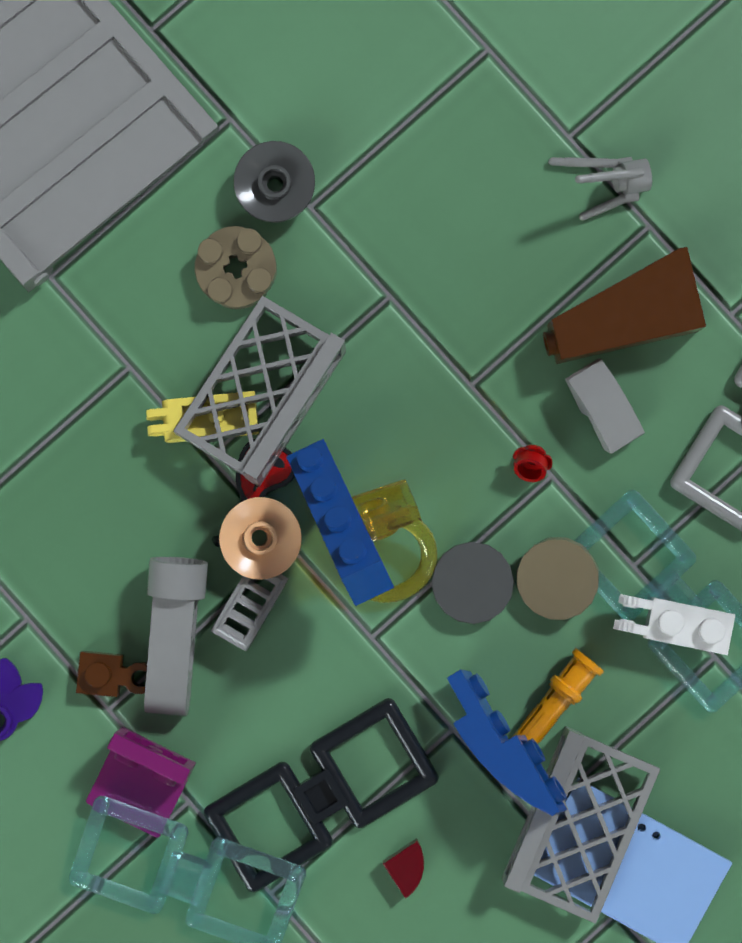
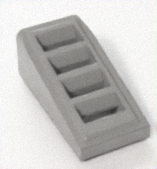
(230, 634)

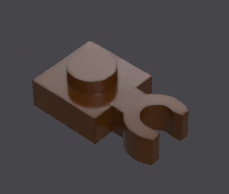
(104, 674)

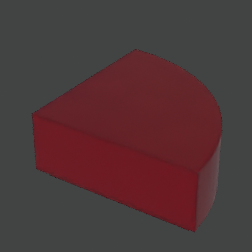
(406, 867)

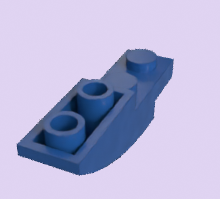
(511, 761)

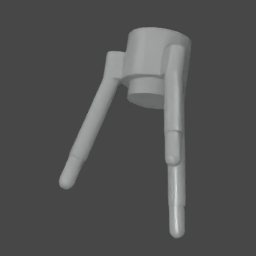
(627, 176)

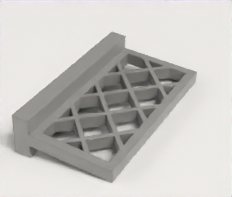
(290, 410)
(539, 826)

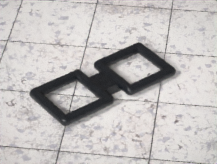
(326, 790)

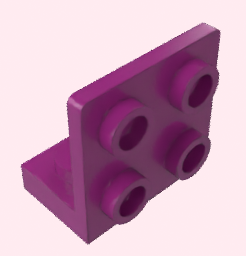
(142, 775)

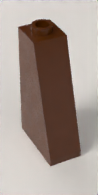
(636, 311)

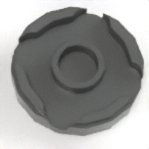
(472, 582)

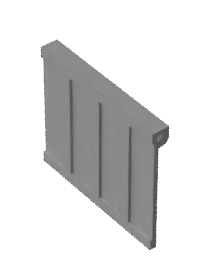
(81, 126)

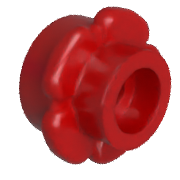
(531, 463)

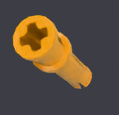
(564, 690)

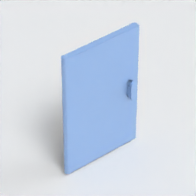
(660, 882)

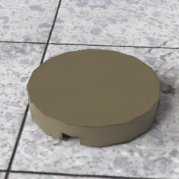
(558, 578)

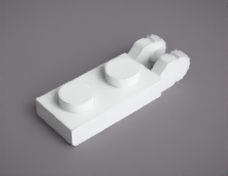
(680, 624)

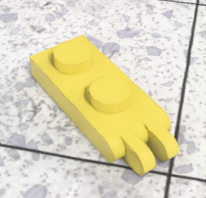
(203, 425)

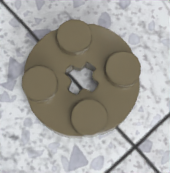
(215, 255)

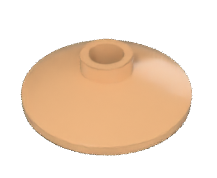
(281, 542)

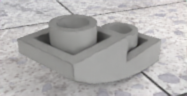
(605, 405)

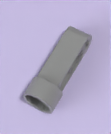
(175, 590)

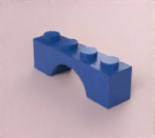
(339, 523)

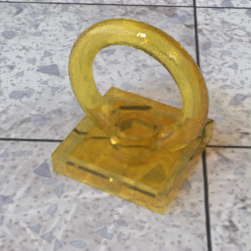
(386, 511)

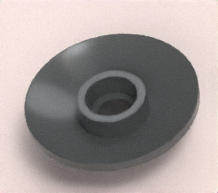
(269, 162)

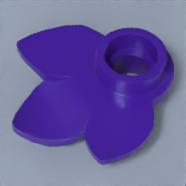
(17, 700)

